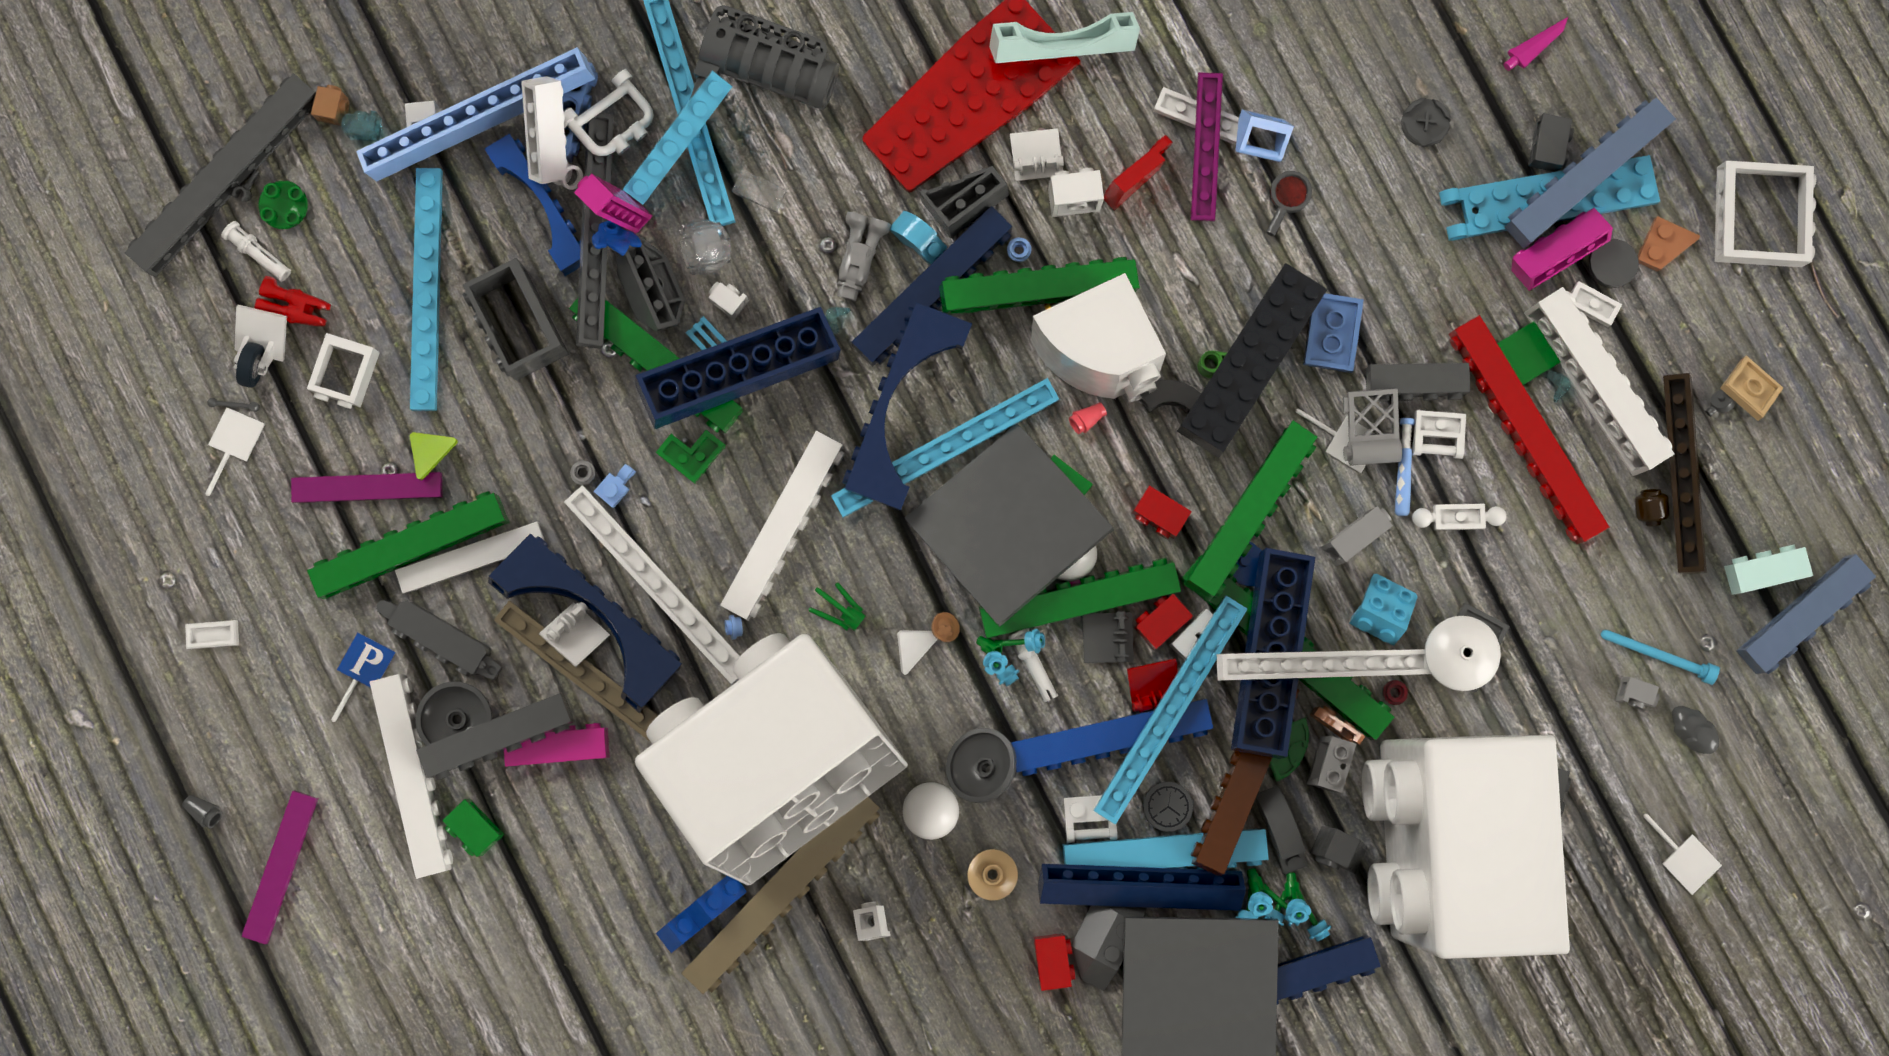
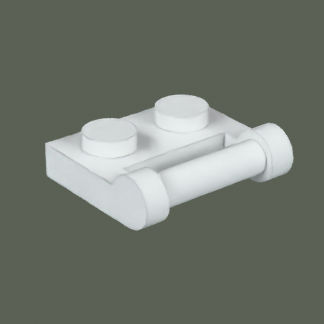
(1439, 426)
(1081, 810)

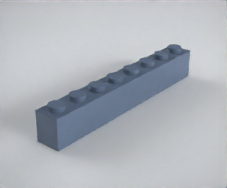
(1590, 172)

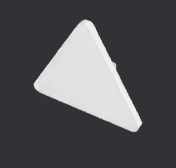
(913, 647)

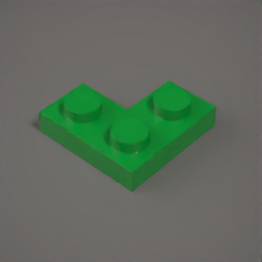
(691, 461)

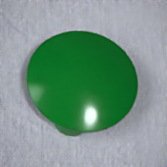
(282, 204)

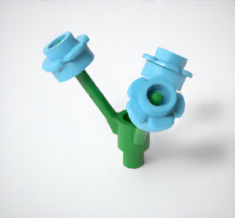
(996, 662)
(1258, 901)
(1298, 910)

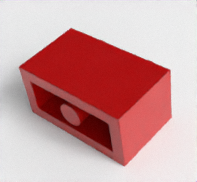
(1161, 513)
(1162, 621)
(1053, 961)

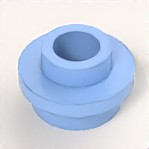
(1019, 242)
(733, 627)

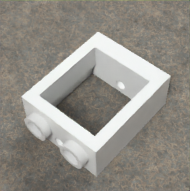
(363, 377)

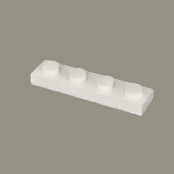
(1184, 111)

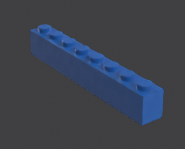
(1101, 739)

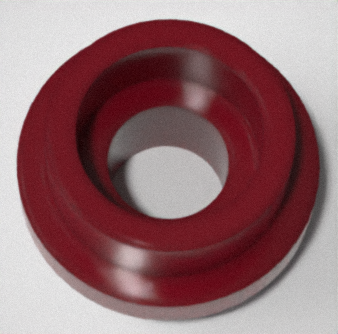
(1402, 689)

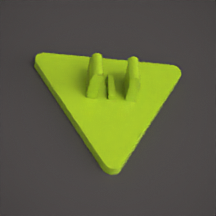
(429, 451)

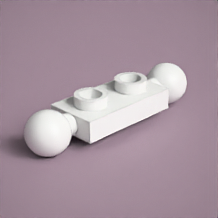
(1459, 517)

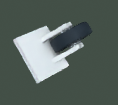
(259, 340)

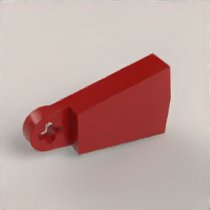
(1137, 174)

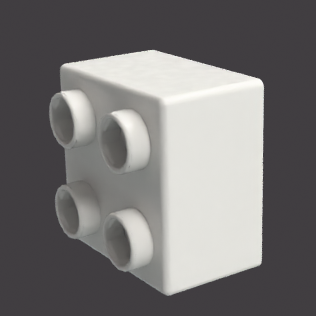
(767, 758)
(1469, 845)

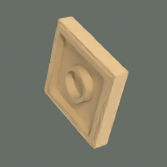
(1751, 388)

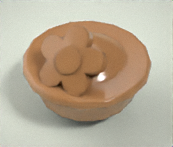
(945, 627)

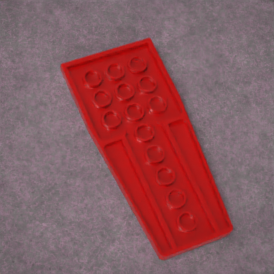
(962, 100)

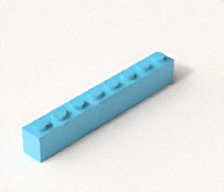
(1162, 851)

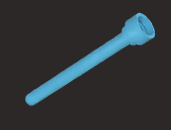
(1707, 673)

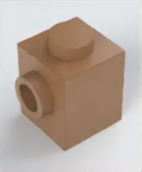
(330, 105)

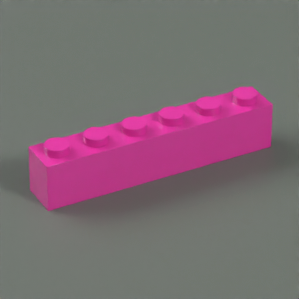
(612, 203)

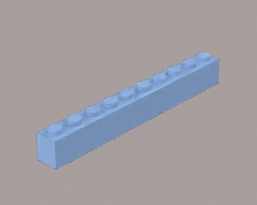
(467, 117)

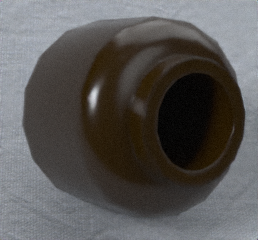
(1652, 507)

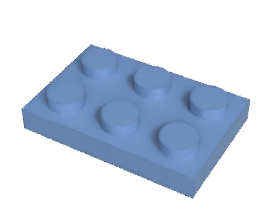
(1334, 333)

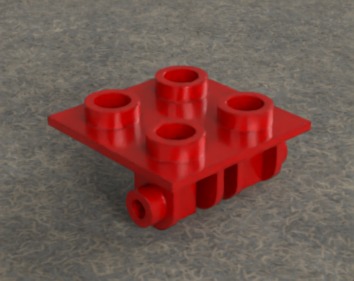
(1150, 683)

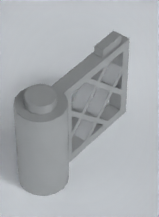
(1372, 447)

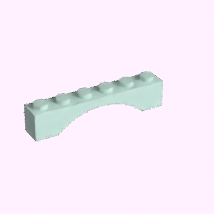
(1017, 43)

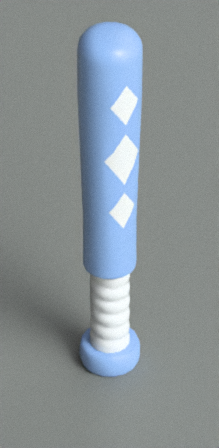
(1403, 485)

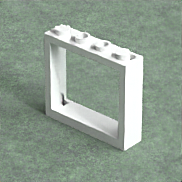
(1726, 214)

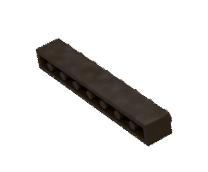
(1685, 474)

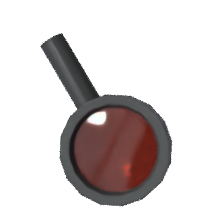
(1289, 194)

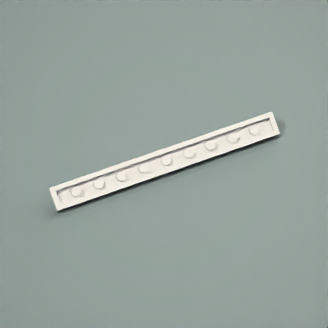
(654, 581)
(1320, 664)

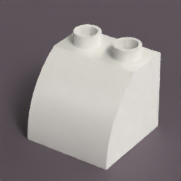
(1101, 342)

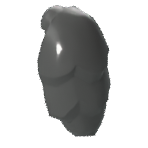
(1695, 730)

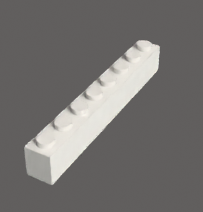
(782, 526)
(413, 790)

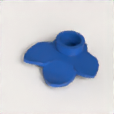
(615, 237)

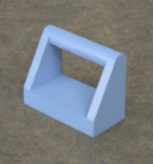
(1280, 126)

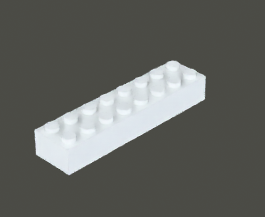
(1600, 383)

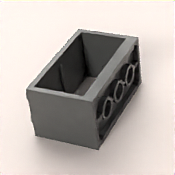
(495, 279)

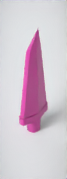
(1530, 49)

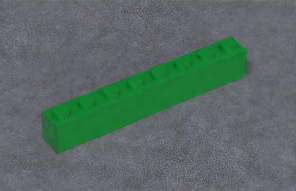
(1029, 286)
(648, 354)
(1250, 511)
(408, 545)
(1090, 596)

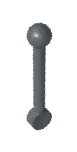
(253, 406)

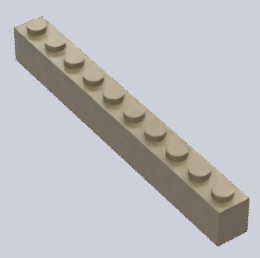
(775, 897)

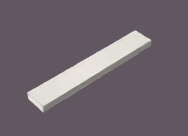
(463, 559)

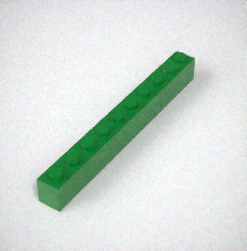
(1338, 692)

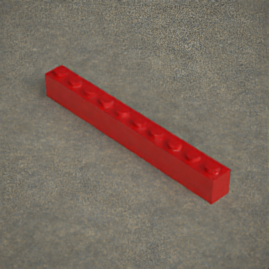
(1528, 430)

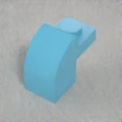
(919, 236)

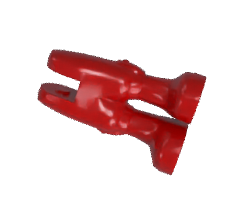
(299, 307)

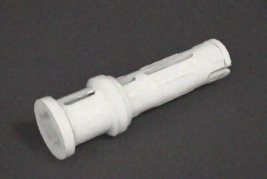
(248, 245)
(1035, 667)

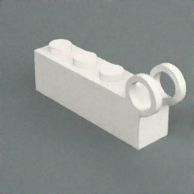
(545, 133)

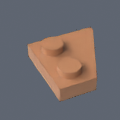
(1664, 243)
(1342, 729)

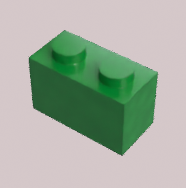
(472, 828)

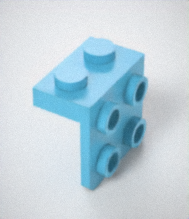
(1385, 610)

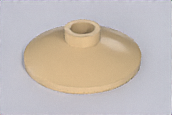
(992, 888)

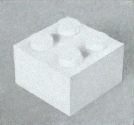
(1075, 192)

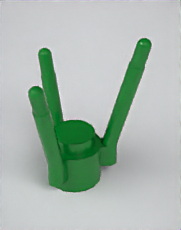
(851, 616)

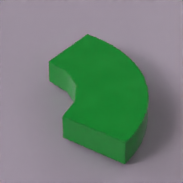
(1297, 747)

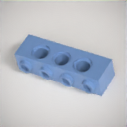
(582, 101)

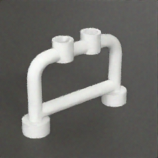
(618, 143)

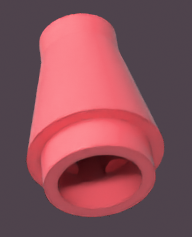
(1086, 418)

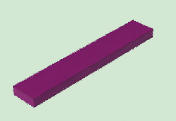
(1206, 146)
(365, 487)
(279, 867)

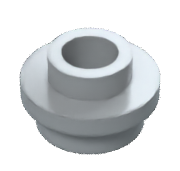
(577, 467)

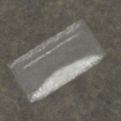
(759, 191)

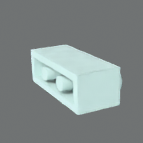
(1768, 569)

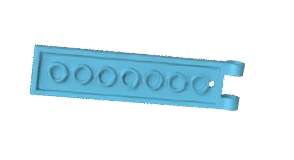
(1627, 188)

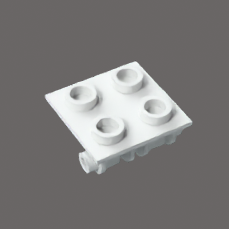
(1036, 154)
(574, 633)

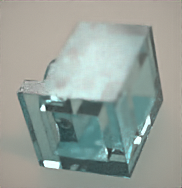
(362, 126)

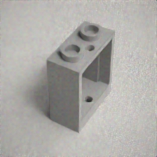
(1357, 535)
(1326, 764)

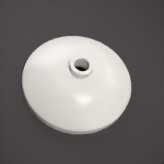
(1446, 656)

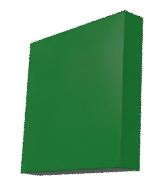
(1528, 352)

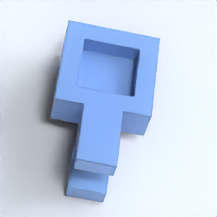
(613, 488)

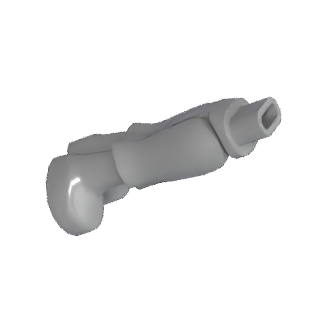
(858, 256)

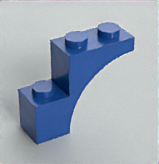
(700, 913)

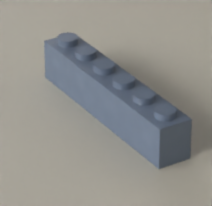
(1806, 614)

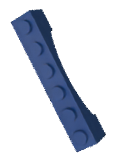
(509, 159)

